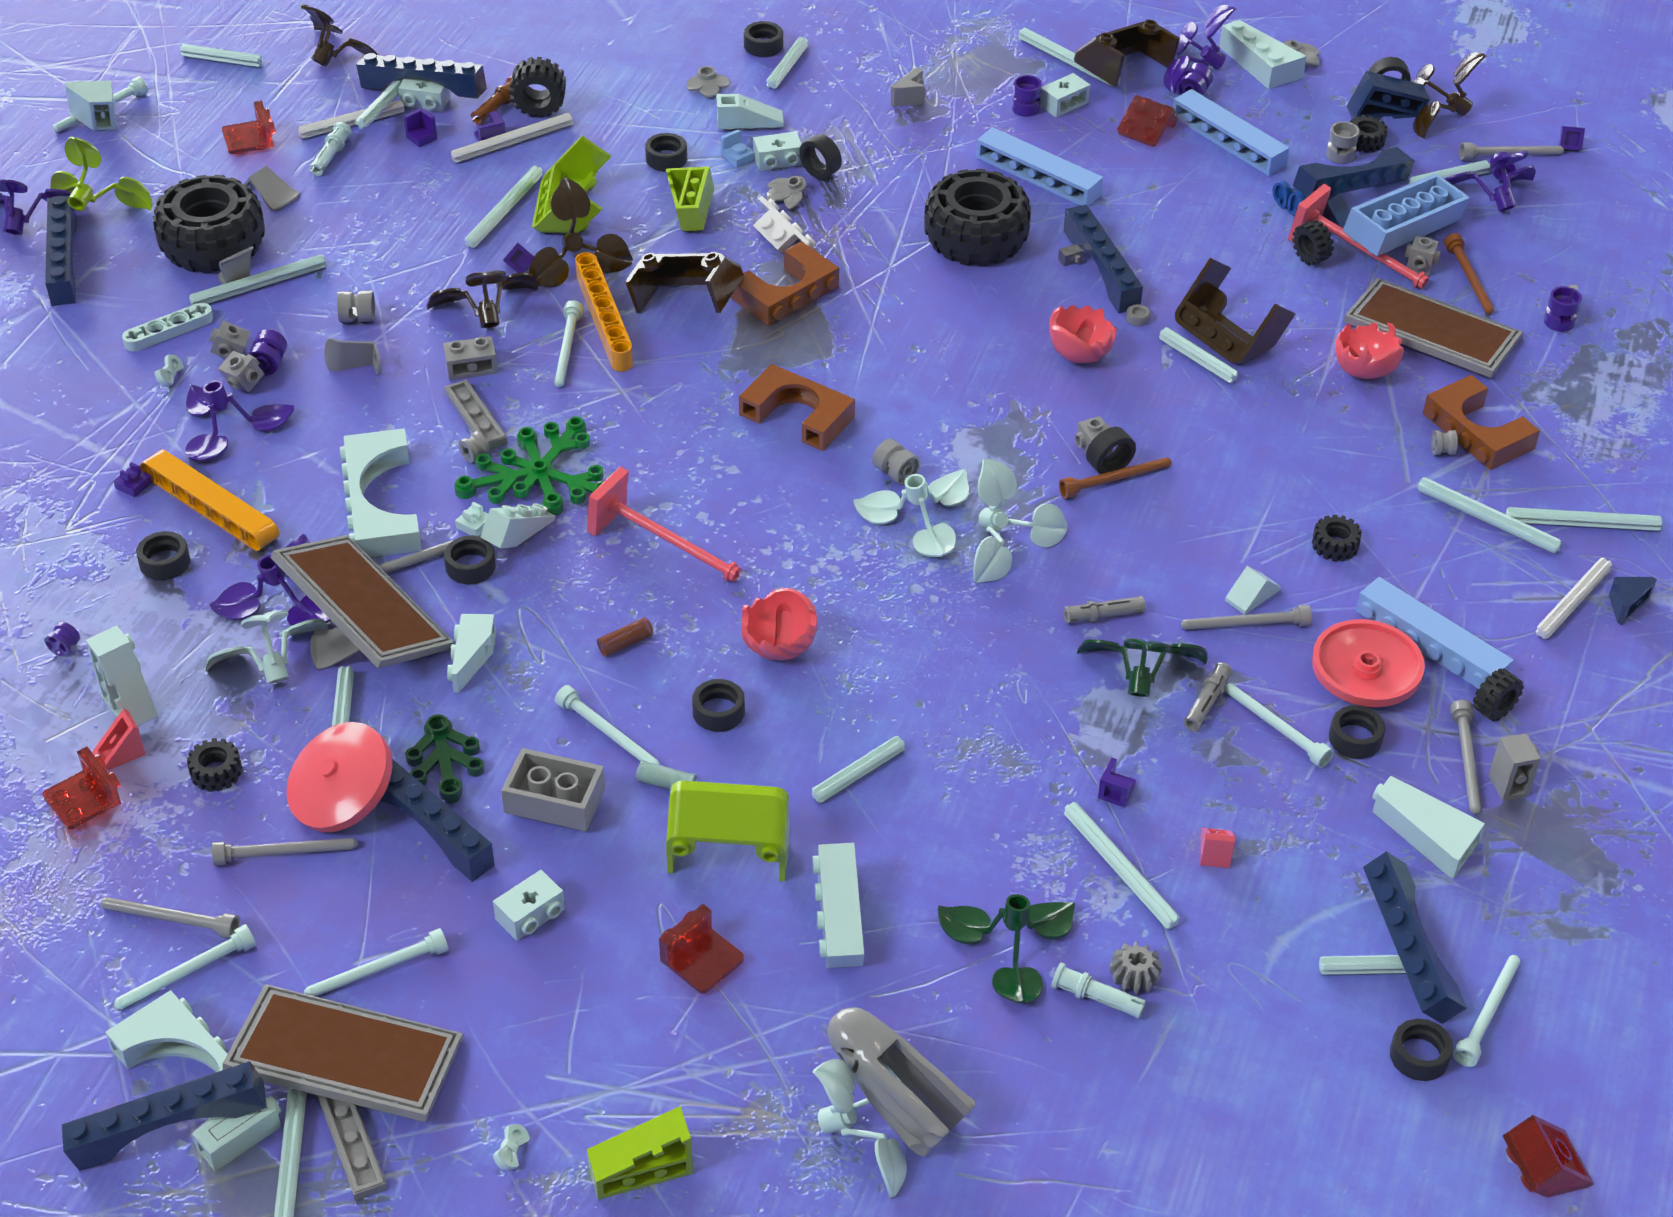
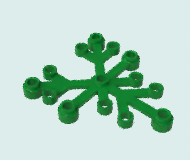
(536, 469)

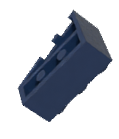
(1387, 96)

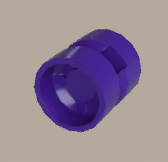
(1197, 78)
(1026, 95)
(1562, 308)
(268, 350)

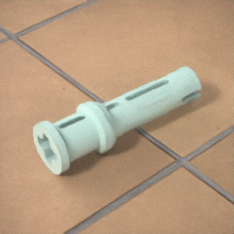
(333, 143)
(1084, 986)

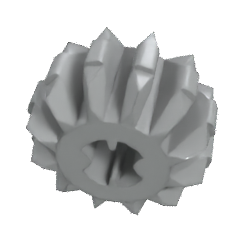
(1136, 967)

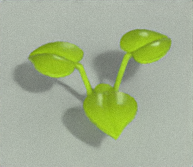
(85, 154)

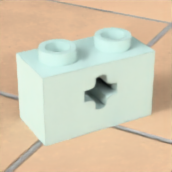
(423, 93)
(1064, 95)
(777, 151)
(529, 905)

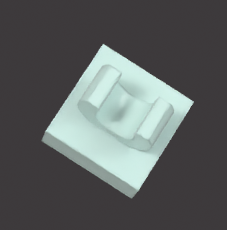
(472, 520)

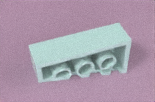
(1262, 55)
(839, 905)

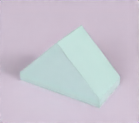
(1251, 590)

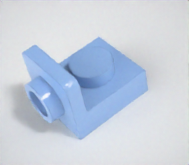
(735, 150)

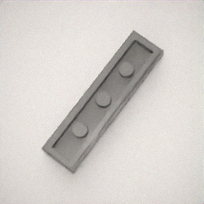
(475, 413)
(353, 1147)

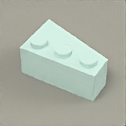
(120, 675)

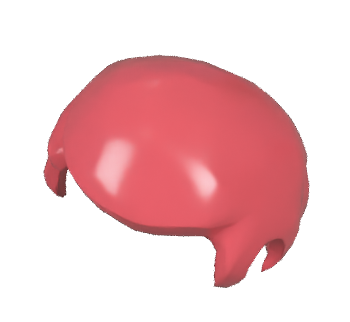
(1081, 333)
(1368, 351)
(779, 624)

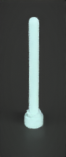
(136, 87)
(572, 312)
(569, 699)
(1319, 753)
(240, 940)
(433, 944)
(1469, 1050)

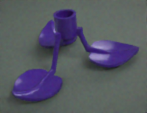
(1209, 54)
(1503, 194)
(14, 216)
(214, 398)
(242, 601)

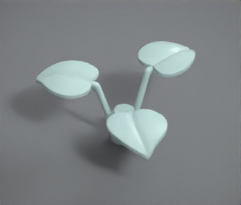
(995, 485)
(948, 490)
(273, 663)
(839, 1086)

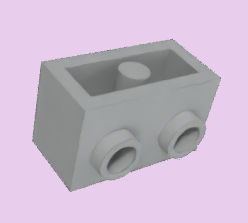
(470, 358)
(1514, 766)

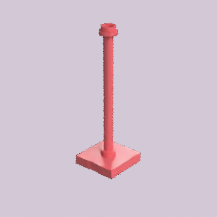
(1313, 209)
(611, 500)

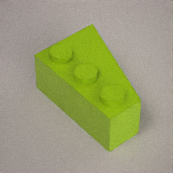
(692, 195)
(642, 1155)

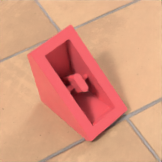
(121, 742)
(1216, 847)

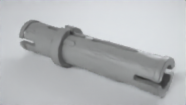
(1097, 610)
(1212, 688)

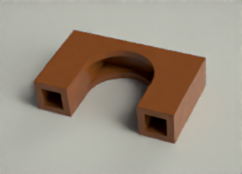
(773, 302)
(779, 386)
(1487, 444)

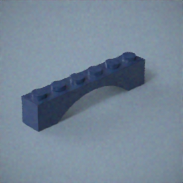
(460, 78)
(1389, 167)
(59, 252)
(1120, 281)
(458, 839)
(1429, 979)
(220, 1094)

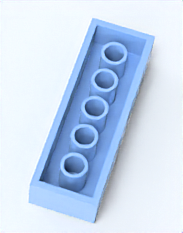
(1405, 213)

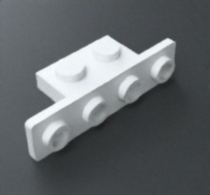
(778, 230)

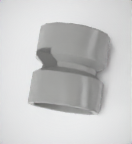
(1342, 142)
(356, 306)
(895, 460)

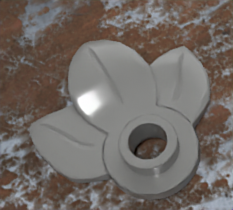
(1306, 49)
(707, 82)
(788, 190)

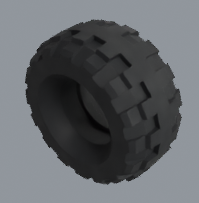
(977, 217)
(207, 221)

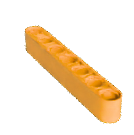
(604, 312)
(210, 500)

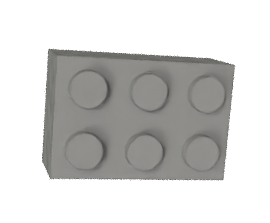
(553, 789)

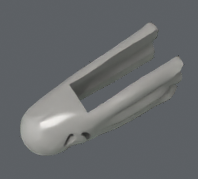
(917, 1108)

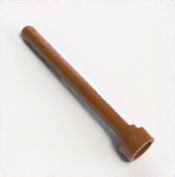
(1455, 245)
(1071, 486)

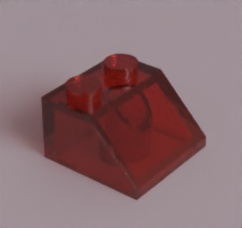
(1546, 1158)

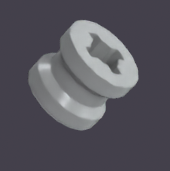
(1444, 442)
(473, 446)

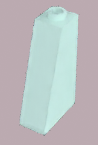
(1428, 824)

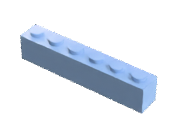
(1231, 132)
(1039, 167)
(1432, 632)

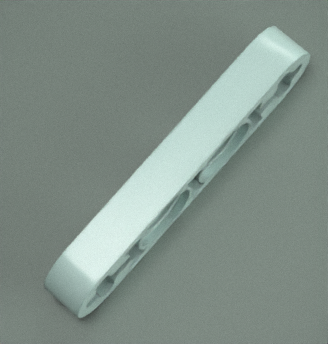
(135, 339)

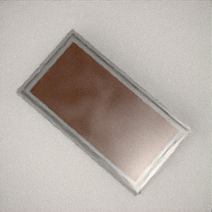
(1435, 327)
(362, 601)
(345, 1052)

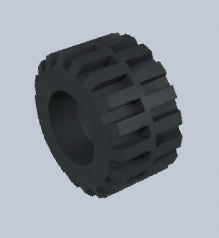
(535, 101)

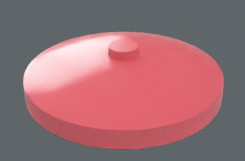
(1368, 663)
(339, 777)

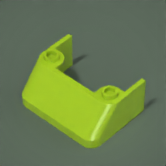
(579, 165)
(728, 816)

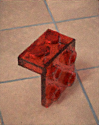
(1146, 120)
(252, 134)
(84, 793)
(698, 951)

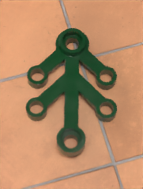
(439, 729)

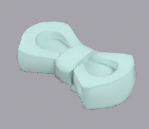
(166, 375)
(514, 1137)

